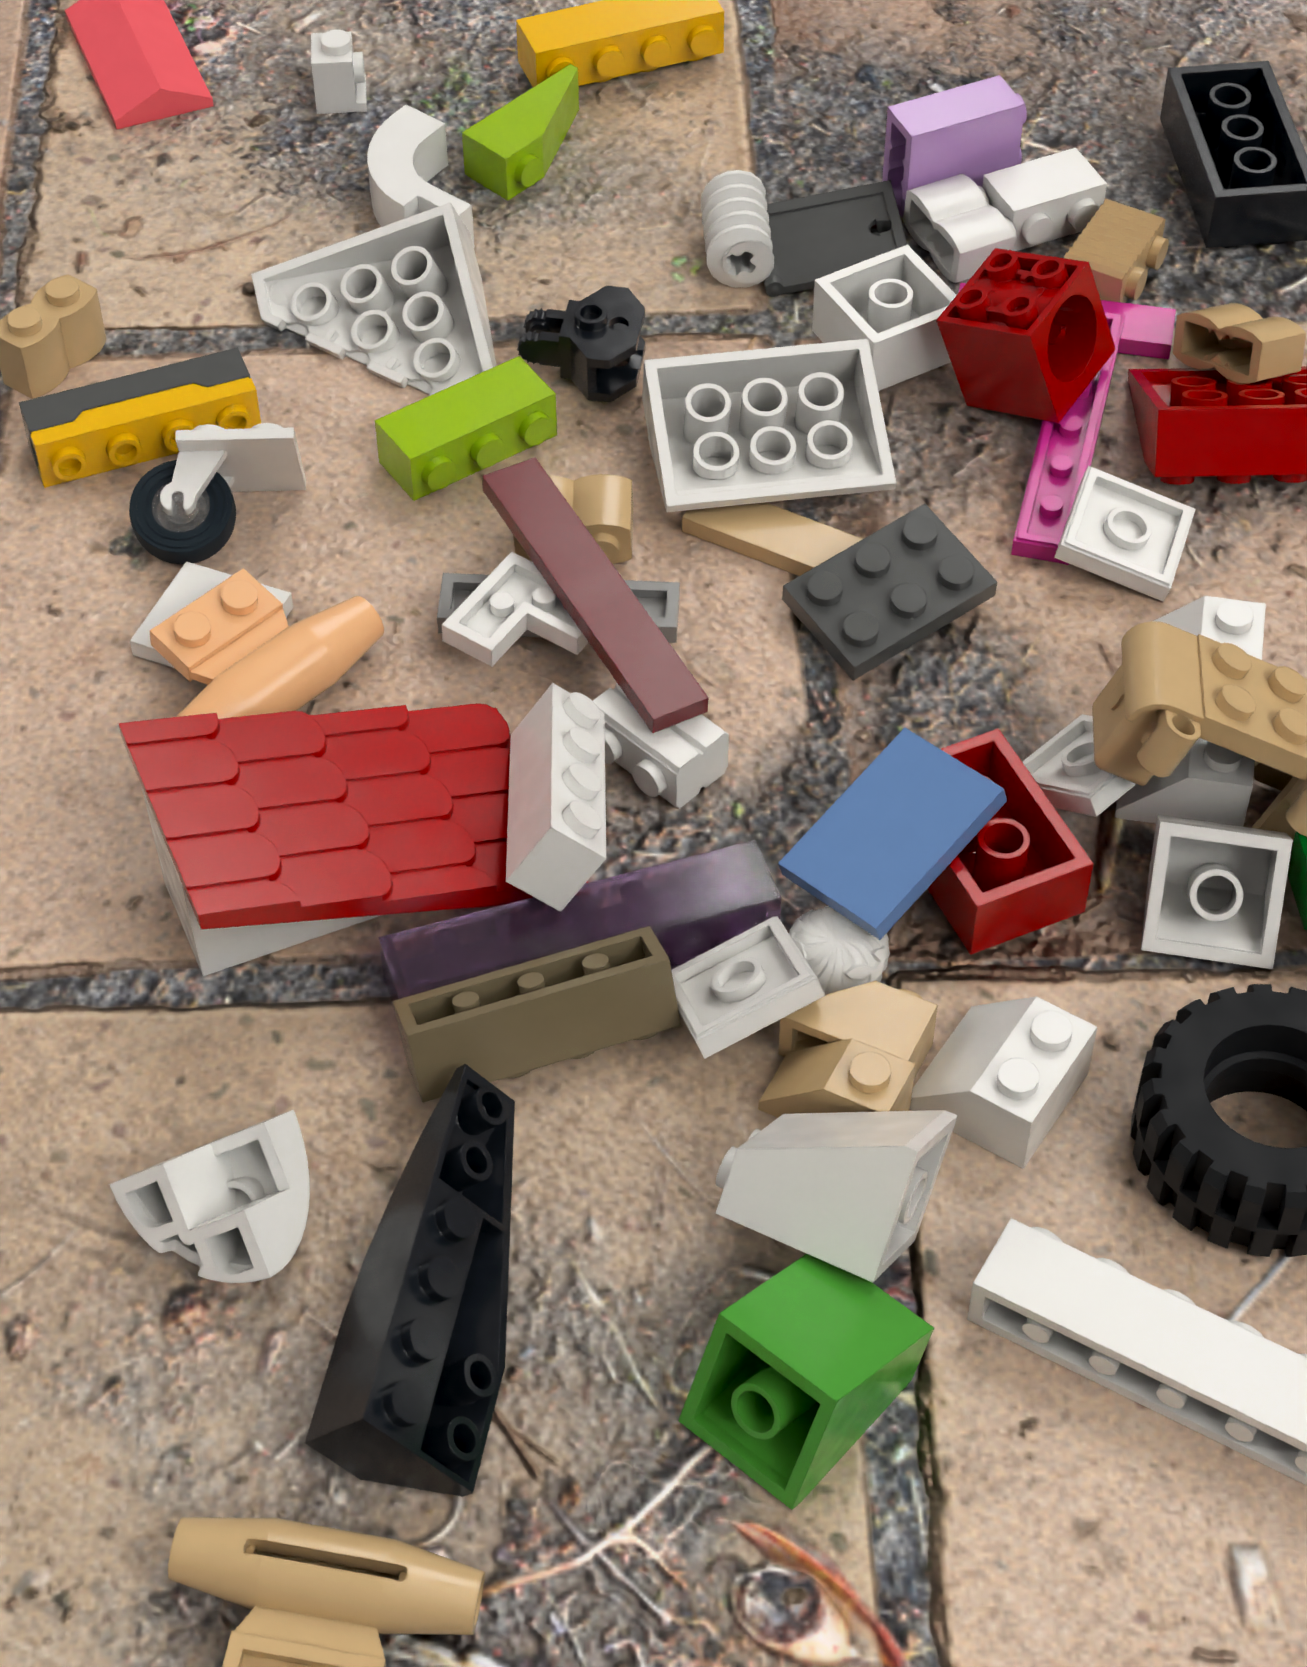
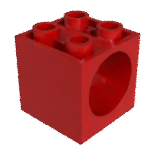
(1027, 334)

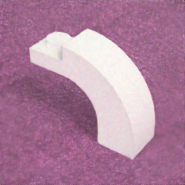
(402, 160)

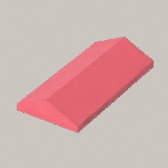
(137, 60)

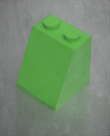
(801, 1374)

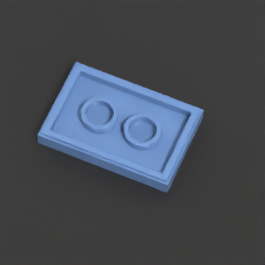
(892, 832)

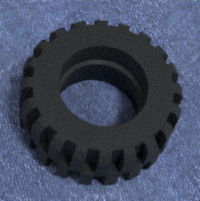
(1191, 1155)

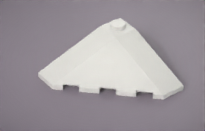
(391, 299)

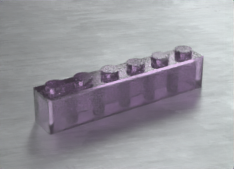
(685, 902)

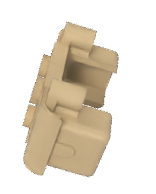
(1195, 688)

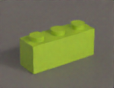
(466, 428)

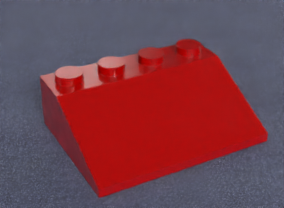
(1211, 426)

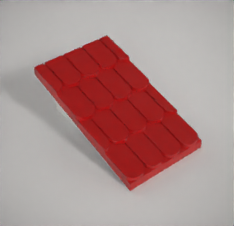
(323, 820)

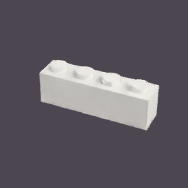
(556, 797)

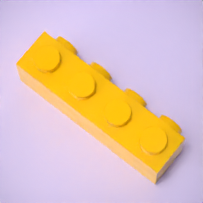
(618, 38)

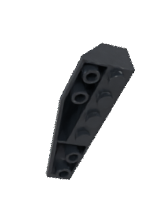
(429, 1309)

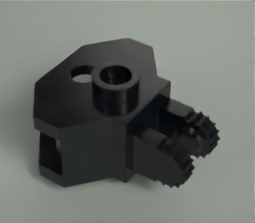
(590, 342)

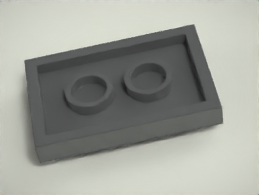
(889, 591)

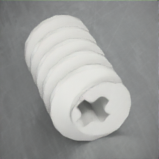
(737, 229)

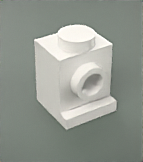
(337, 73)

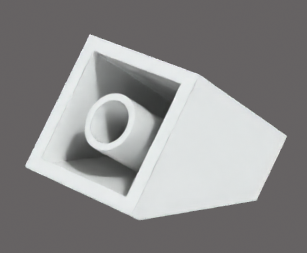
(838, 1183)

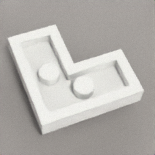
(505, 607)

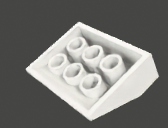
(766, 425)

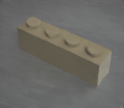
(539, 1011)

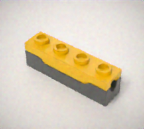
(136, 415)

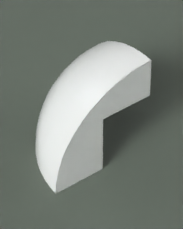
(227, 1204)

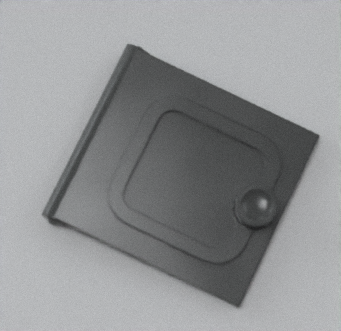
(830, 233)

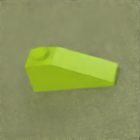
(521, 138)

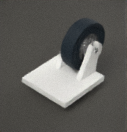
(188, 505)

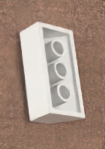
(1210, 779)

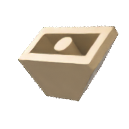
(870, 1013)
(839, 1079)

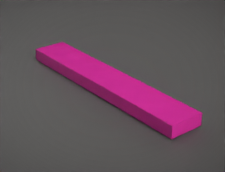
(1060, 462)

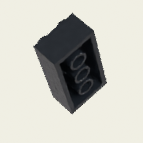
(1237, 153)

